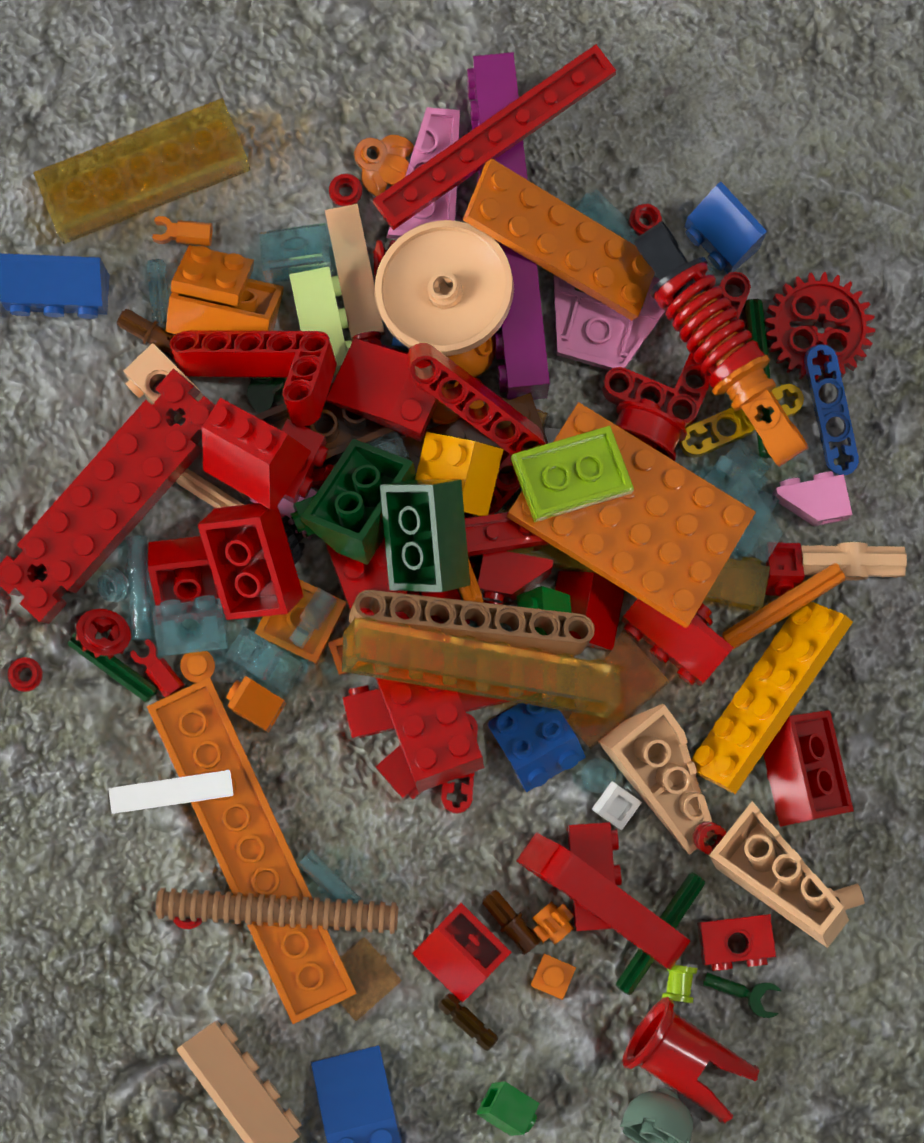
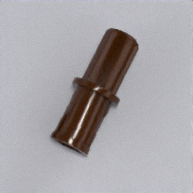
(145, 330)
(510, 922)

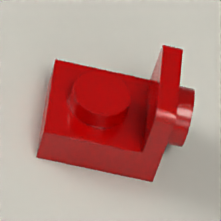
(785, 569)

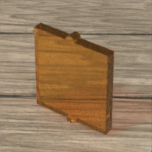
(370, 977)

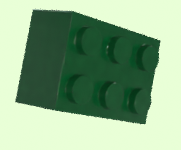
(425, 535)

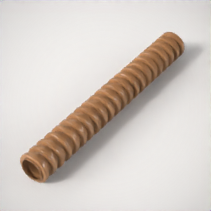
(276, 910)

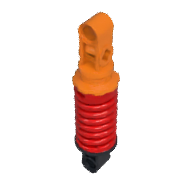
(716, 341)

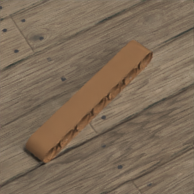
(487, 617)

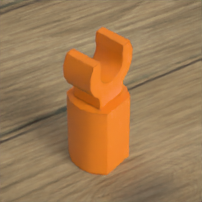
(184, 232)

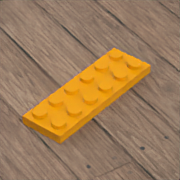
(769, 695)

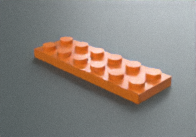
(559, 239)

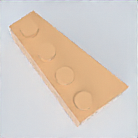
(773, 872)

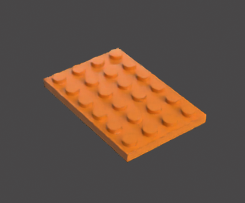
(660, 539)

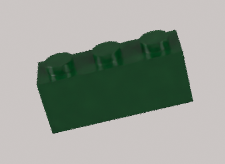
(349, 502)

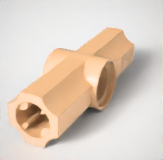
(856, 560)

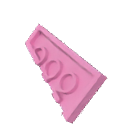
(436, 133)

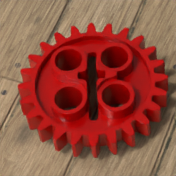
(820, 297)

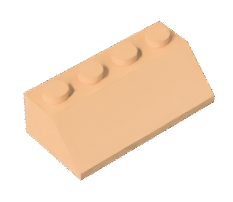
(237, 1088)

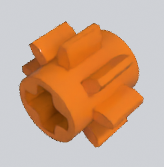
(553, 922)

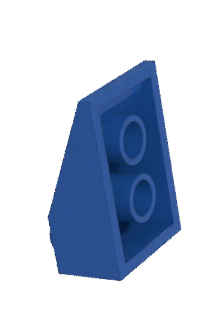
(356, 1098)

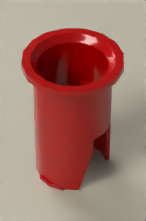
(678, 1055)

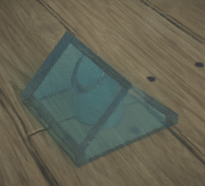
(294, 251)

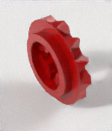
(99, 621)

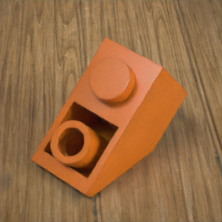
(255, 703)

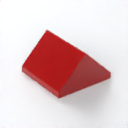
(596, 599)

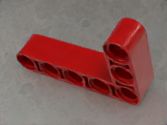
(298, 355)
(682, 394)
(484, 418)
(603, 899)

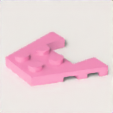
(596, 333)

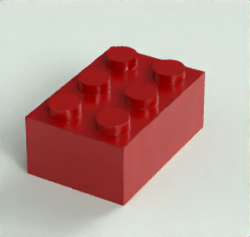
(250, 561)

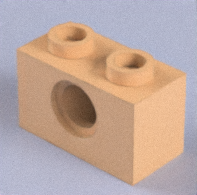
(147, 370)

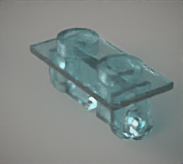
(602, 211)

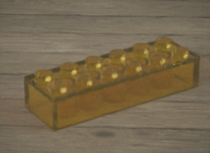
(142, 171)

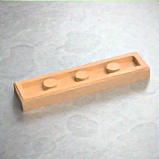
(354, 269)

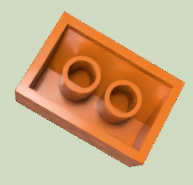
(254, 312)

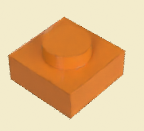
(553, 976)

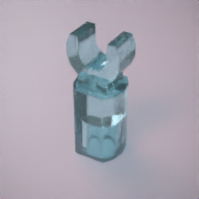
(313, 617)

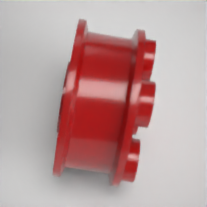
(651, 425)

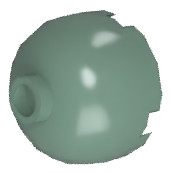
(658, 1118)

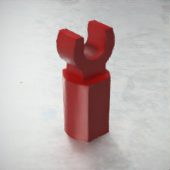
(159, 671)

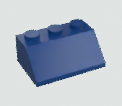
(53, 285)

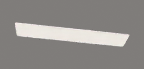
(171, 791)

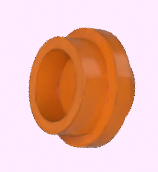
(197, 666)

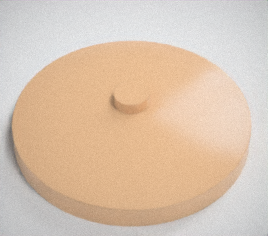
(444, 287)

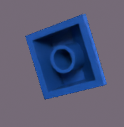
(724, 229)

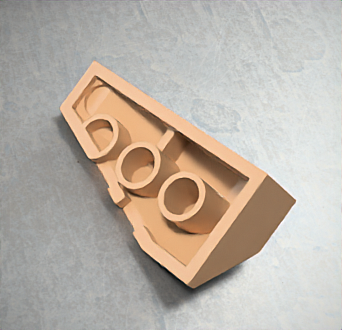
(657, 763)

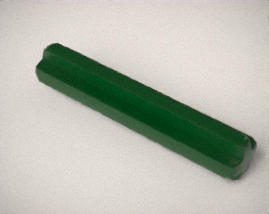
(119, 671)

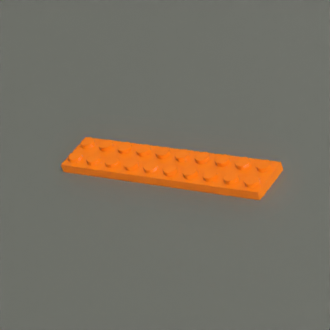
(251, 848)

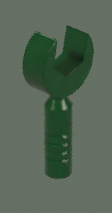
(740, 991)

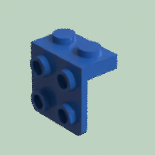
(536, 743)

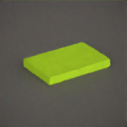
(572, 473)

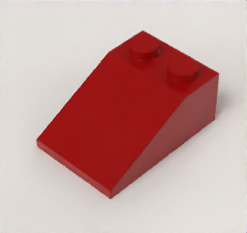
(380, 388)

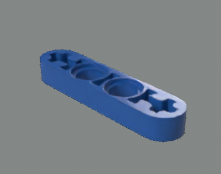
(836, 408)

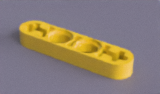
(741, 421)

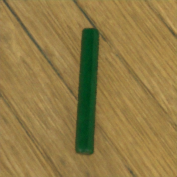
(672, 915)

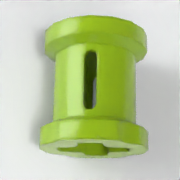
(680, 983)

